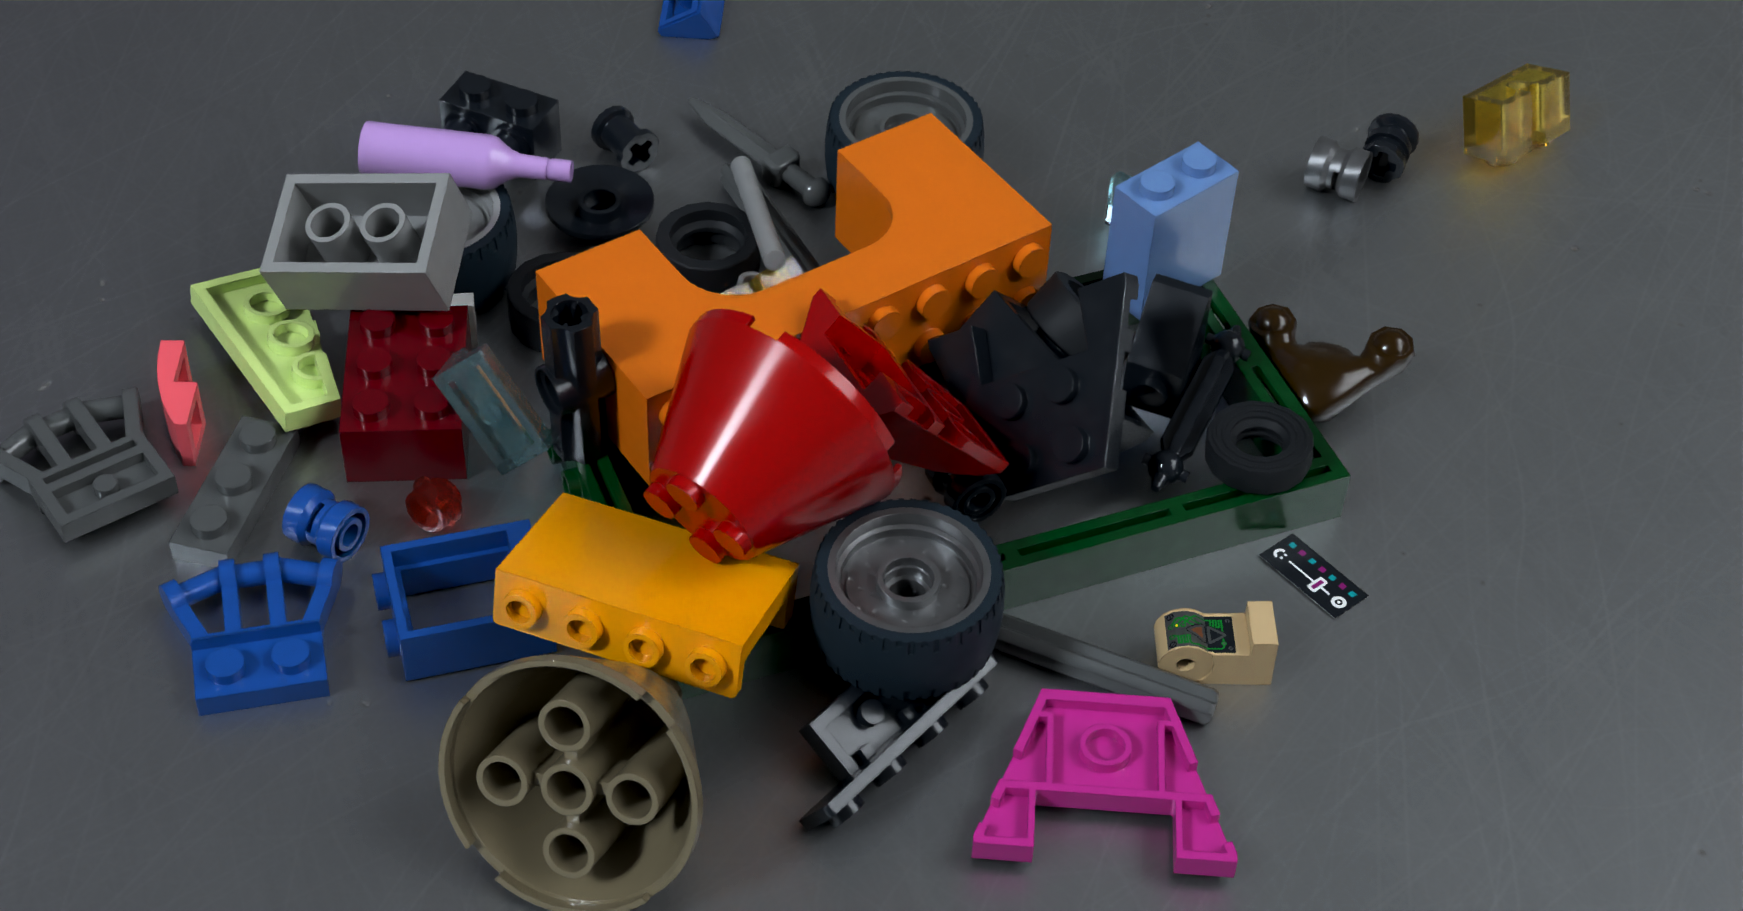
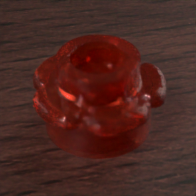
(434, 503)

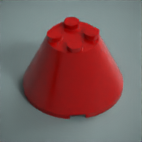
(763, 442)

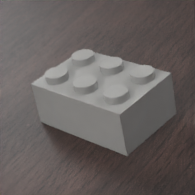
(367, 241)

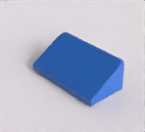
(691, 18)

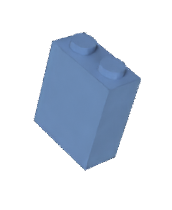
(1172, 221)

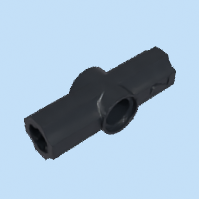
(574, 378)

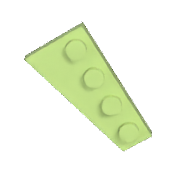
(271, 347)

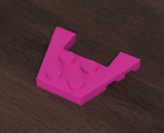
(1105, 757)

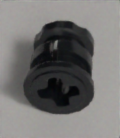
(1391, 142)

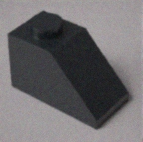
(1166, 345)

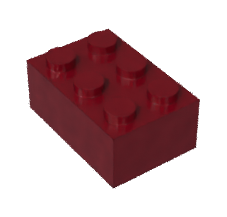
(391, 409)

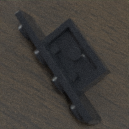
(866, 734)

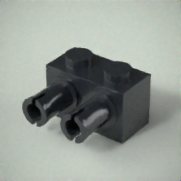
(514, 114)

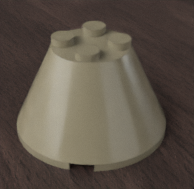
(574, 780)

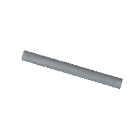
(758, 213)

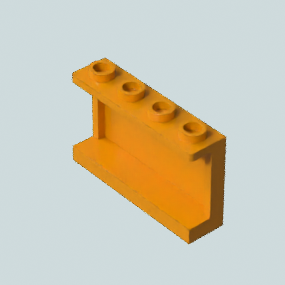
(641, 594)

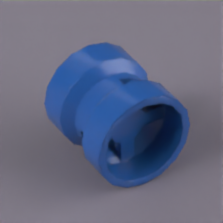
(330, 525)

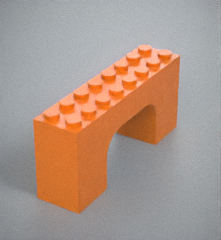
(925, 244)

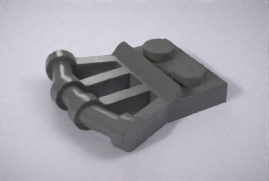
(95, 486)

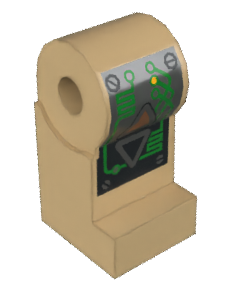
(1219, 645)

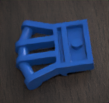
(263, 662)

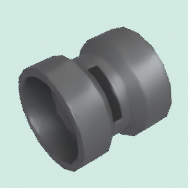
(1338, 169)

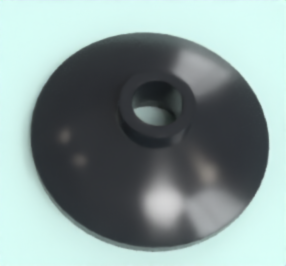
(600, 202)

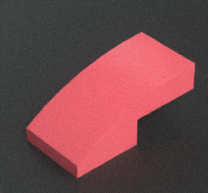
(180, 400)

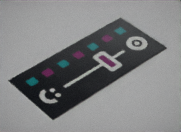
(1314, 575)

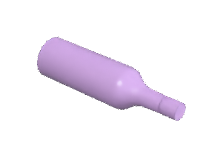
(469, 157)

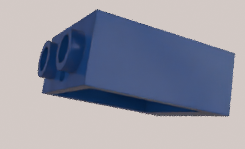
(442, 564)

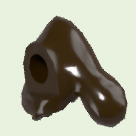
(1326, 374)

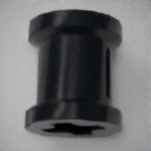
(617, 132)

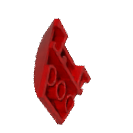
(923, 417)

